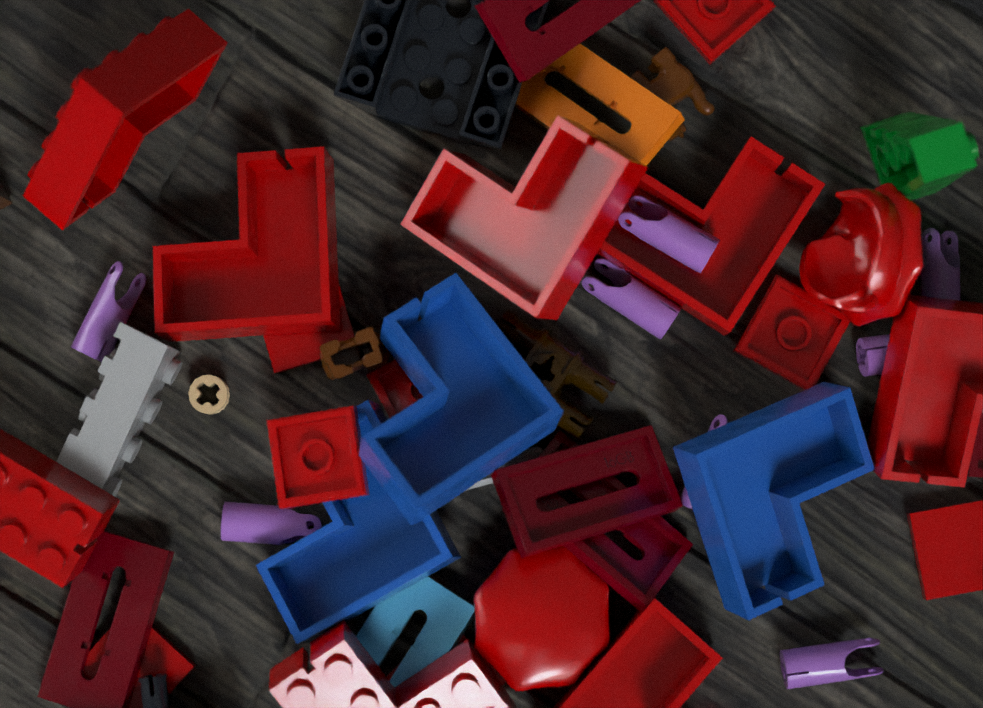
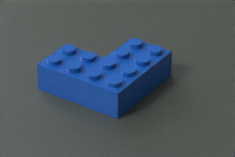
(475, 405)
(750, 487)
(356, 558)

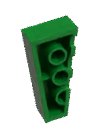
(920, 152)

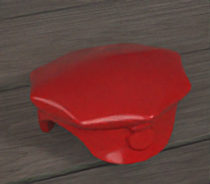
(866, 255)
(541, 618)

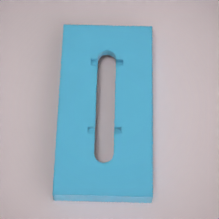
(446, 623)

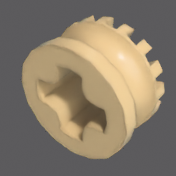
(195, 394)

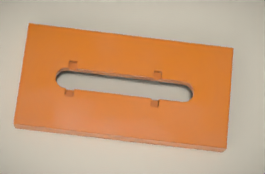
(650, 116)

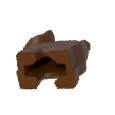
(674, 85)
(353, 354)

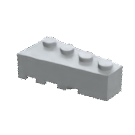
(121, 406)

